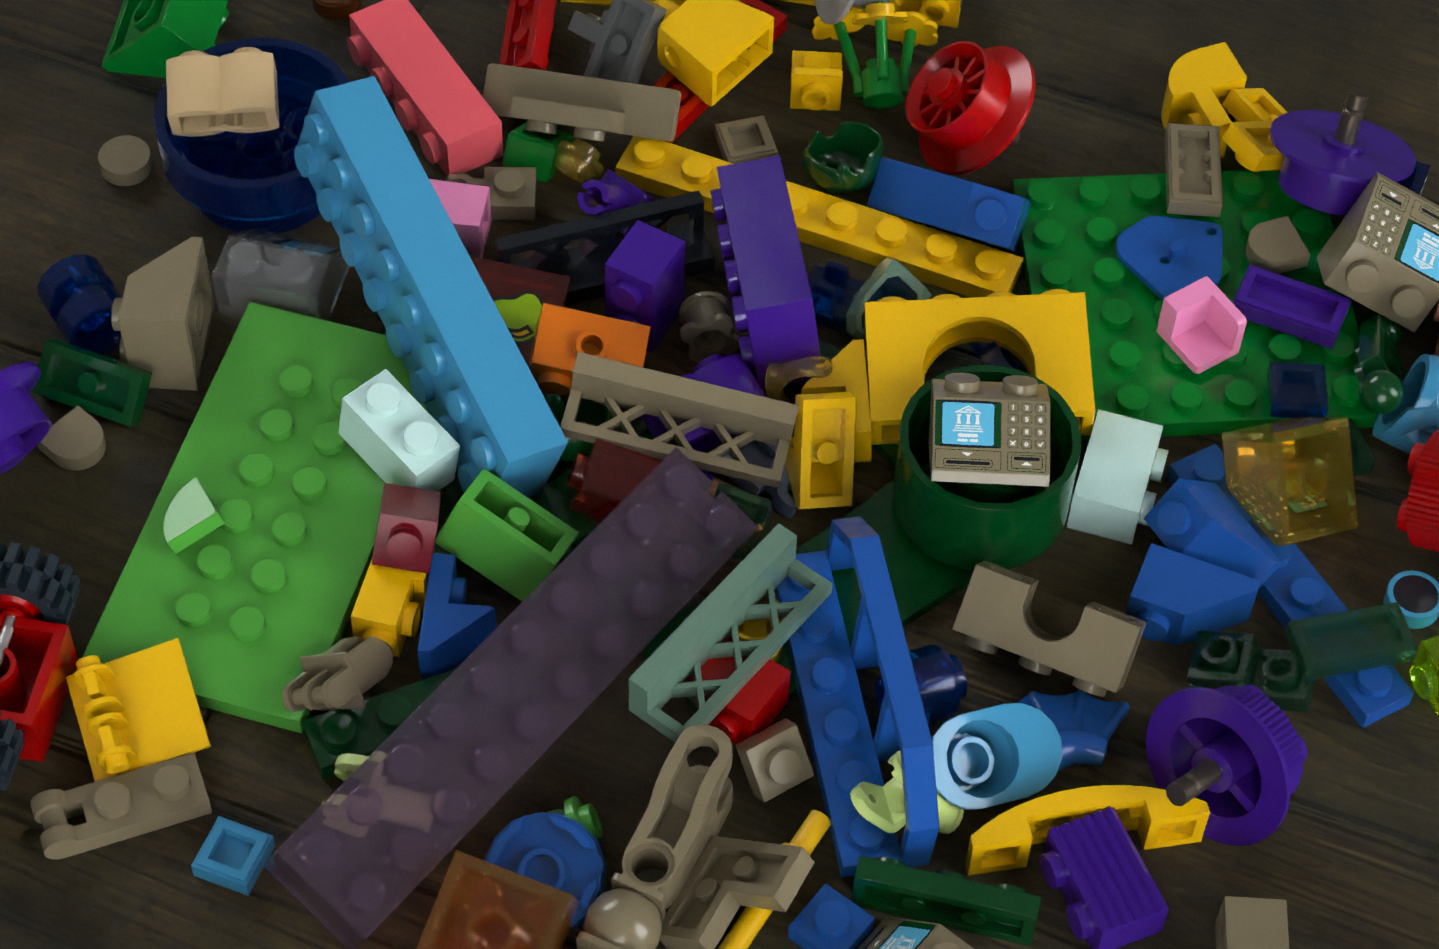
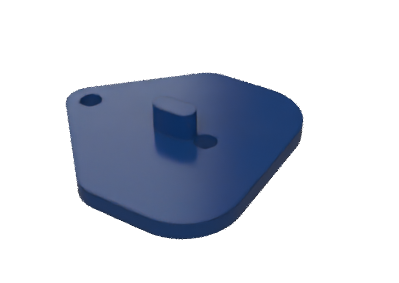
(1178, 242)

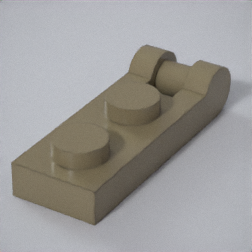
(121, 806)

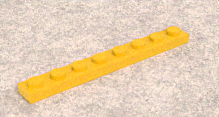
(835, 223)

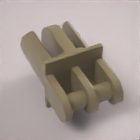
(339, 675)

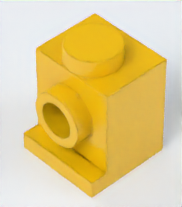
(389, 605)

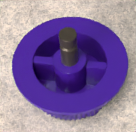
(1230, 752)

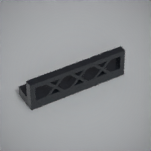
(587, 262)

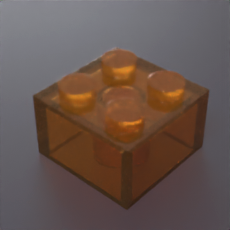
(496, 910)

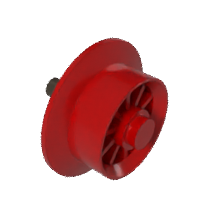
(969, 105)

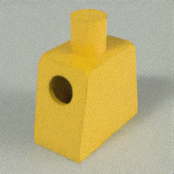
(713, 44)

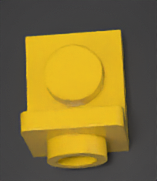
(816, 80)

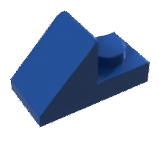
(450, 625)

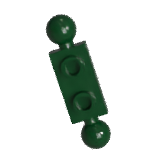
(1379, 364)

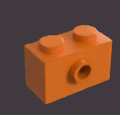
(566, 331)

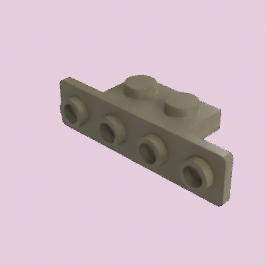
(581, 103)

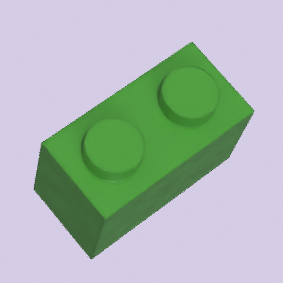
(505, 535)

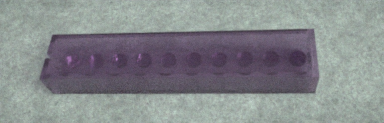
(509, 701)

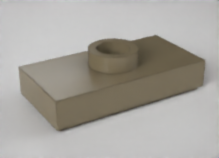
(1193, 170)

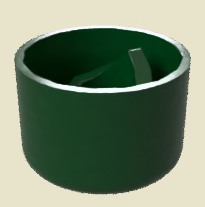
(976, 520)

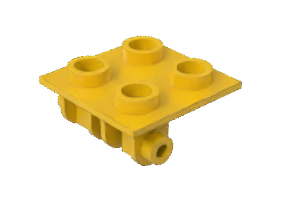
(137, 709)

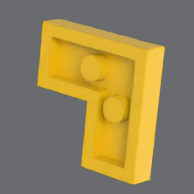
(1249, 134)

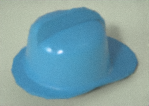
(995, 755)

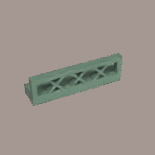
(713, 622)

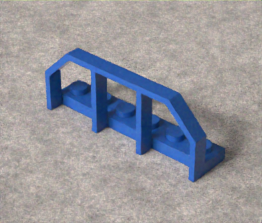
(835, 707)

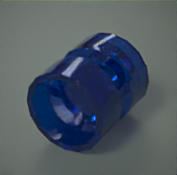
(81, 302)

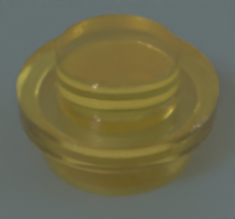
(578, 160)

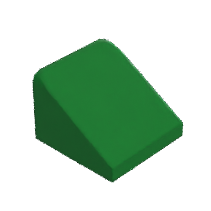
(534, 149)

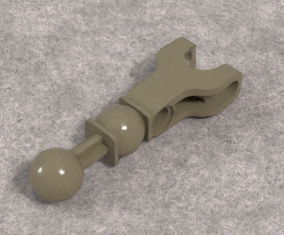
(675, 829)

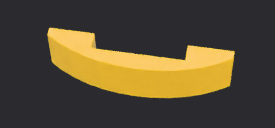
(1008, 838)

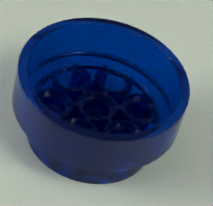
(252, 177)

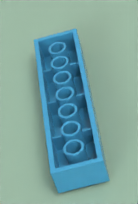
(426, 288)

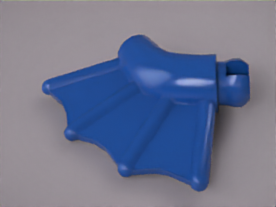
(1082, 724)

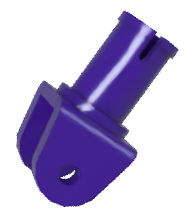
(610, 195)

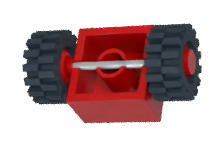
(33, 652)

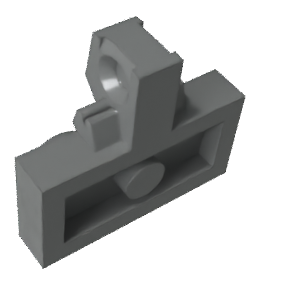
(619, 38)

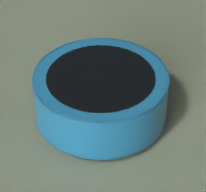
(1417, 597)

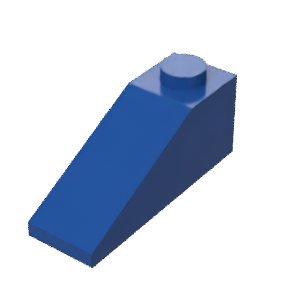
(949, 203)

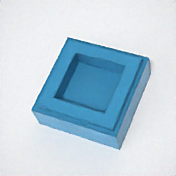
(233, 855)

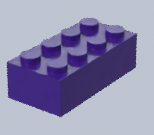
(764, 265)

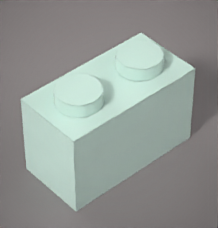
(397, 435)
(1115, 477)

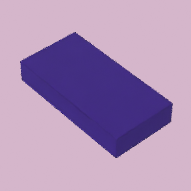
(1291, 306)

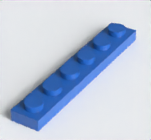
(1300, 593)

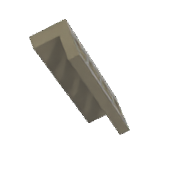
(684, 401)

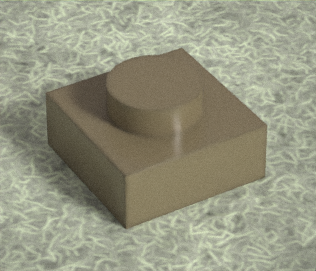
(774, 760)

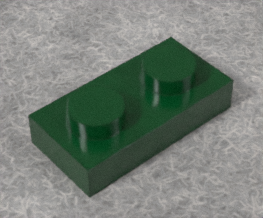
(92, 382)

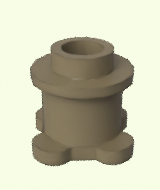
(707, 325)

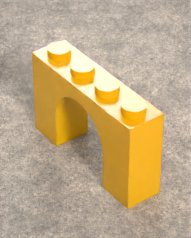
(1040, 329)

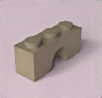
(1000, 615)

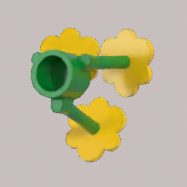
(881, 82)

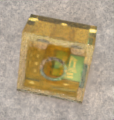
(1293, 477)

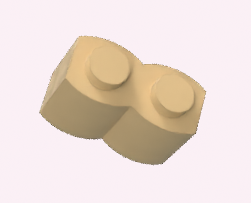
(222, 92)

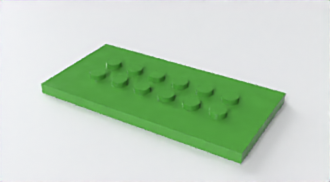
(293, 513)

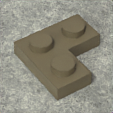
(728, 877)

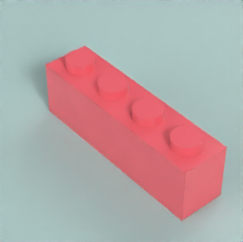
(425, 86)

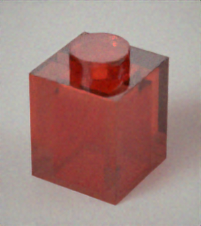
(606, 477)

